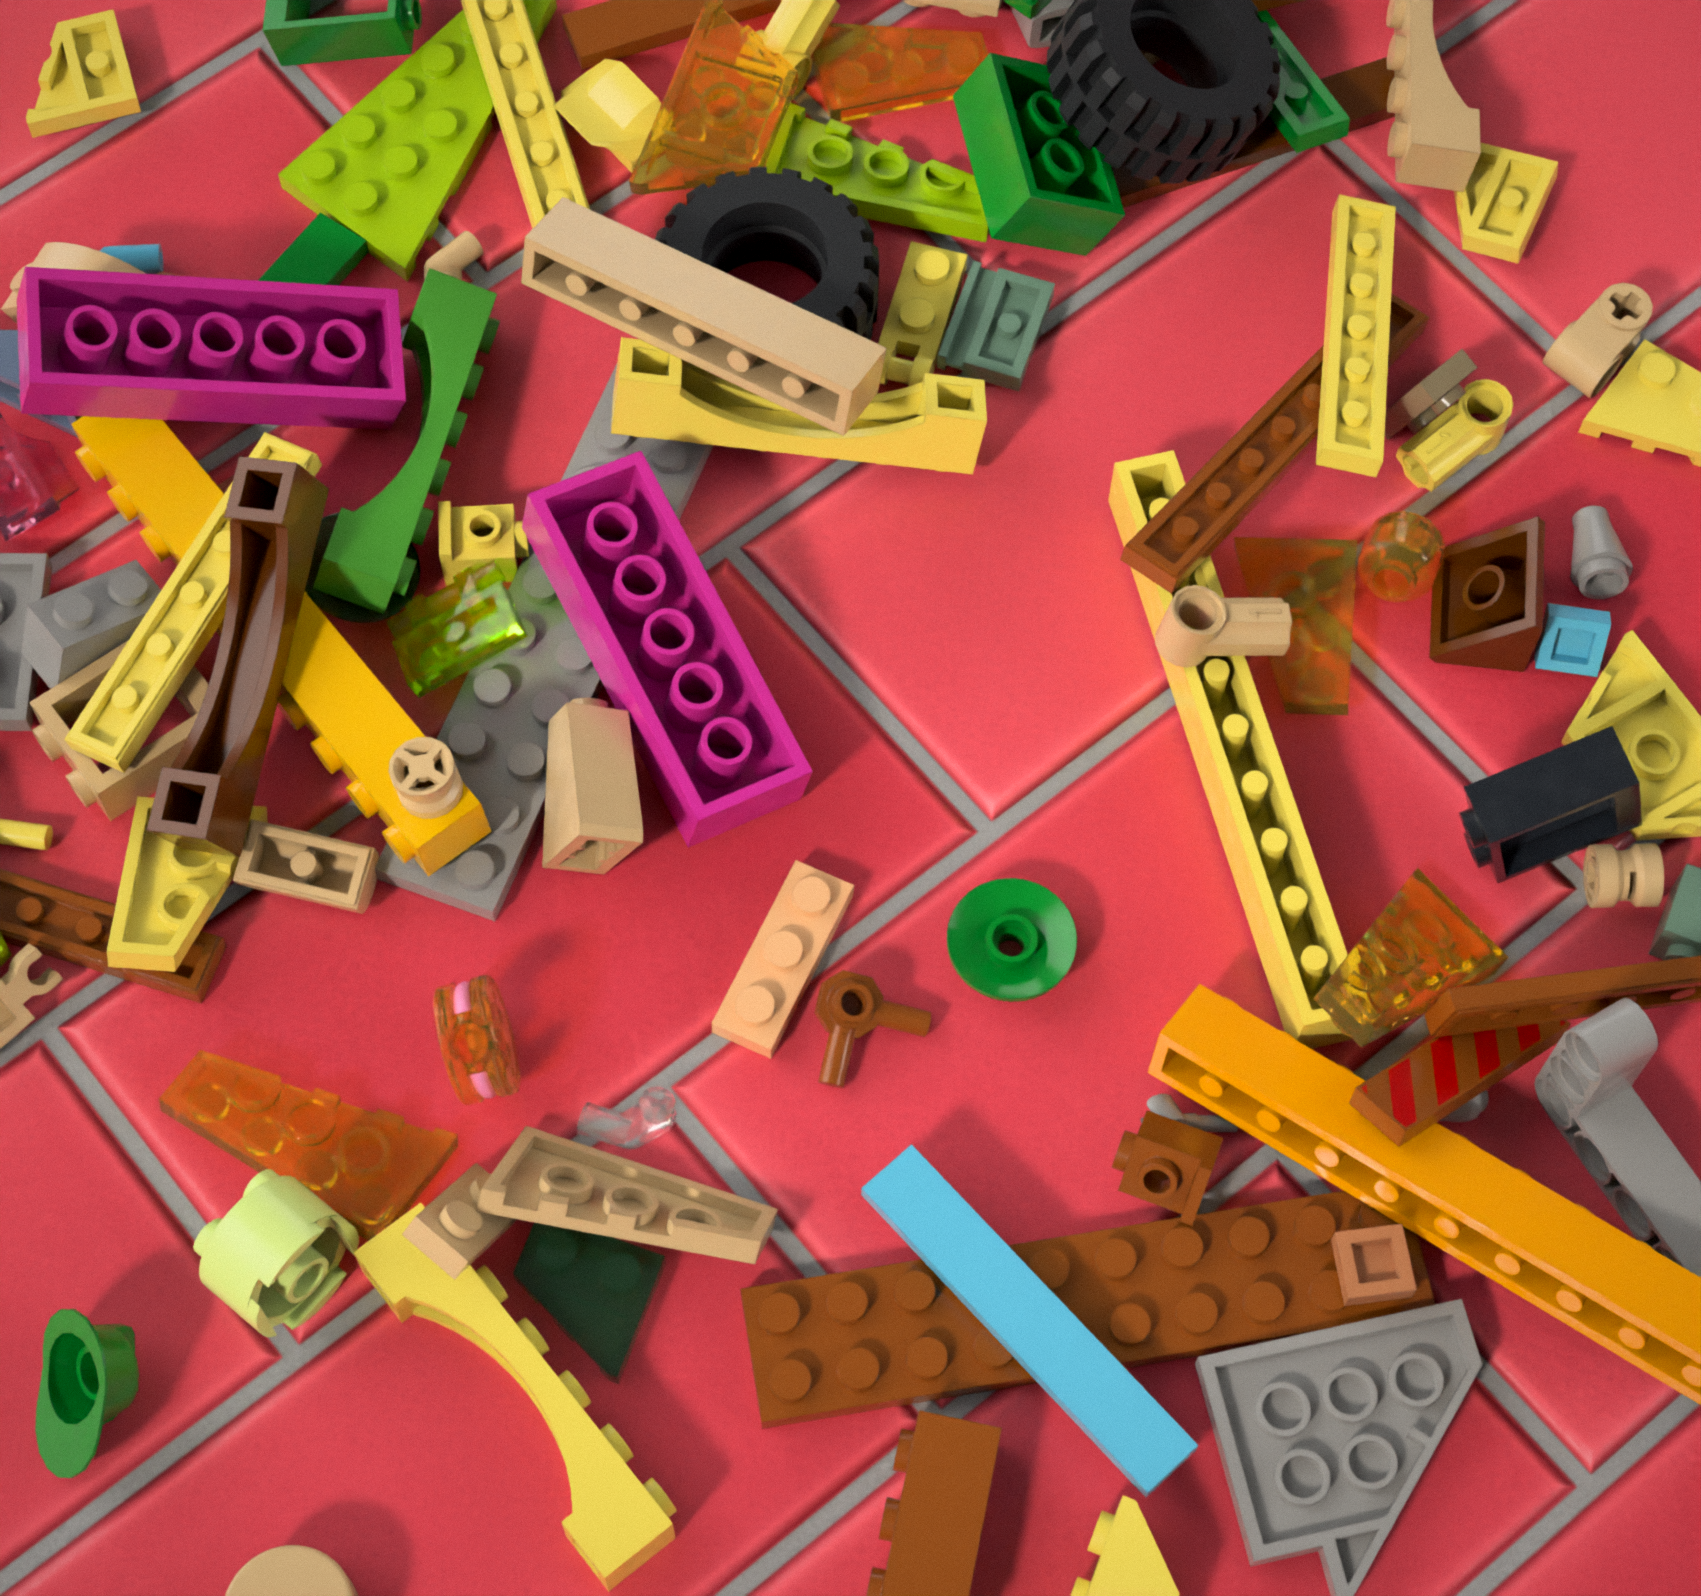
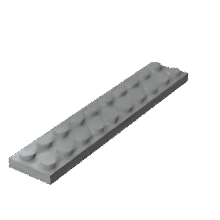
(507, 701)

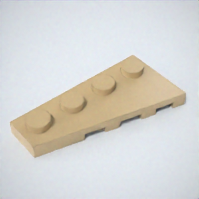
(611, 1196)

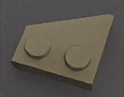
(1429, 396)

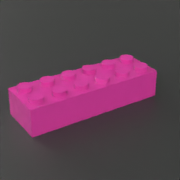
(208, 349)
(665, 648)

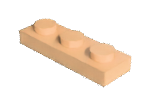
(782, 959)

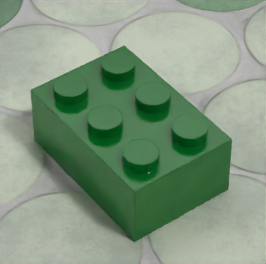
(1029, 165)

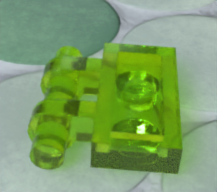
(455, 628)

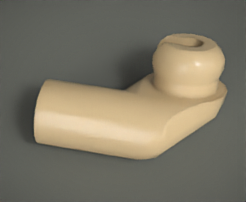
(455, 256)

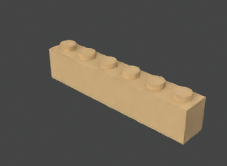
(703, 315)

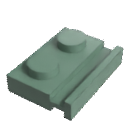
(996, 325)

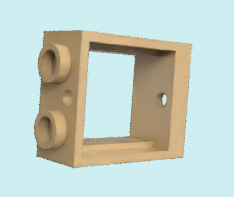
(113, 790)

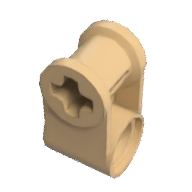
(1601, 338)

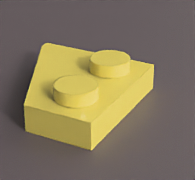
(83, 77)

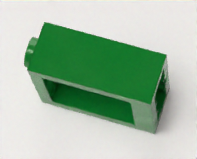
(339, 38)

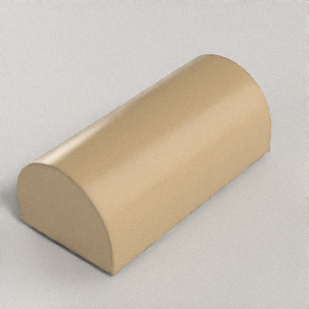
(307, 866)

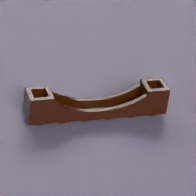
(214, 779)

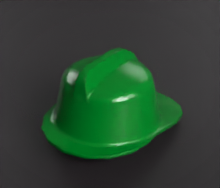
(84, 1383)

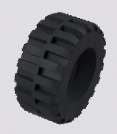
(1142, 115)
(788, 223)

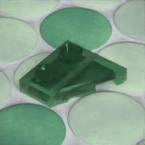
(591, 1289)

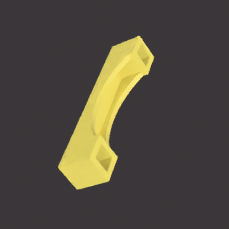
(916, 426)
(614, 1515)

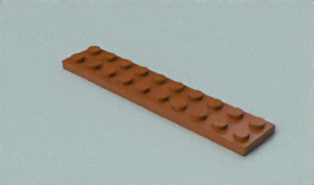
(1139, 1288)

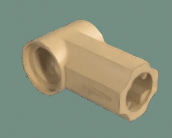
(1221, 627)

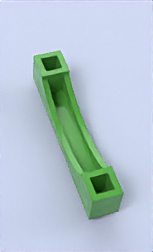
(370, 545)

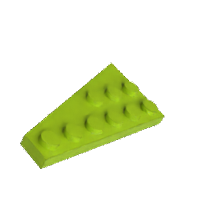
(405, 146)

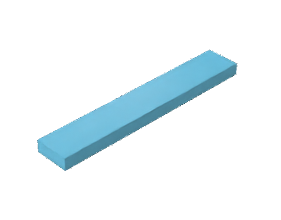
(1029, 1321)

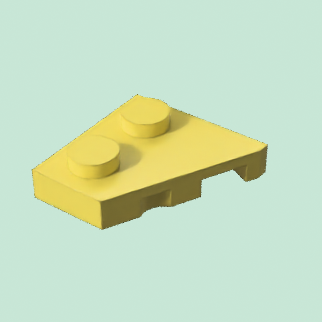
(1503, 201)

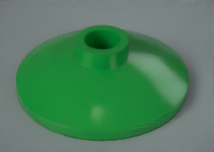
(1018, 913)

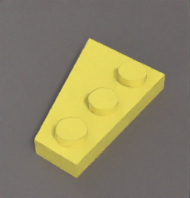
(1652, 404)
(165, 896)

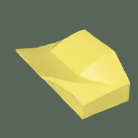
(611, 109)

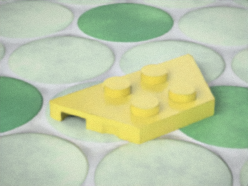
(1657, 734)

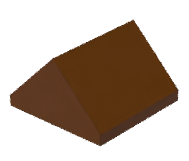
(1490, 599)

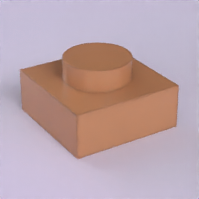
(1373, 1264)

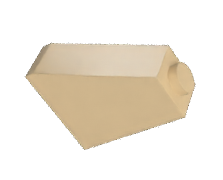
(590, 789)

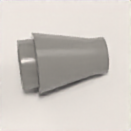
(1598, 557)

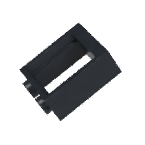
(1552, 805)

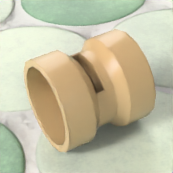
(1623, 875)

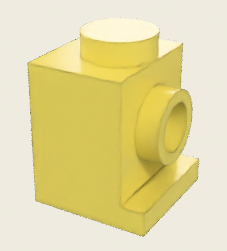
(478, 536)

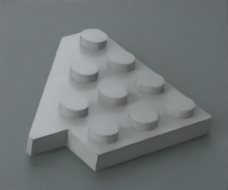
(1336, 1431)

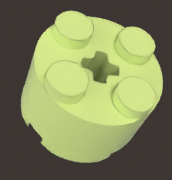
(275, 1253)

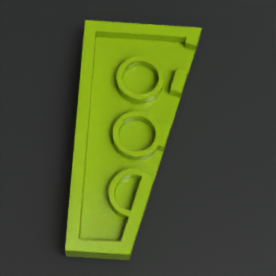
(880, 177)

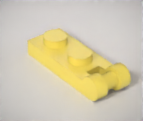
(920, 311)

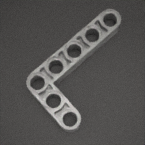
(1615, 1135)

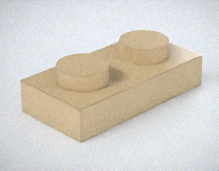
(451, 1227)

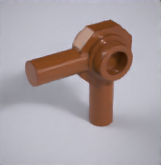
(850, 1008)

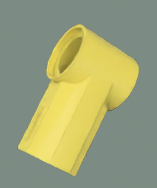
(797, 31)
(1457, 436)

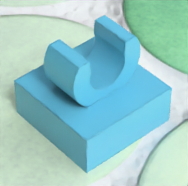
(1572, 640)

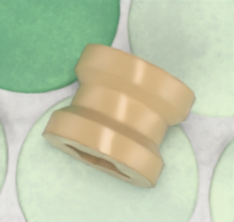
(422, 761)

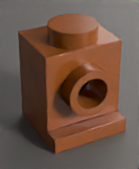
(1167, 1164)

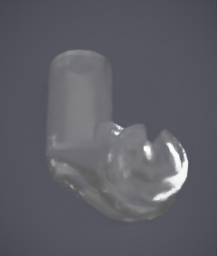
(634, 1126)

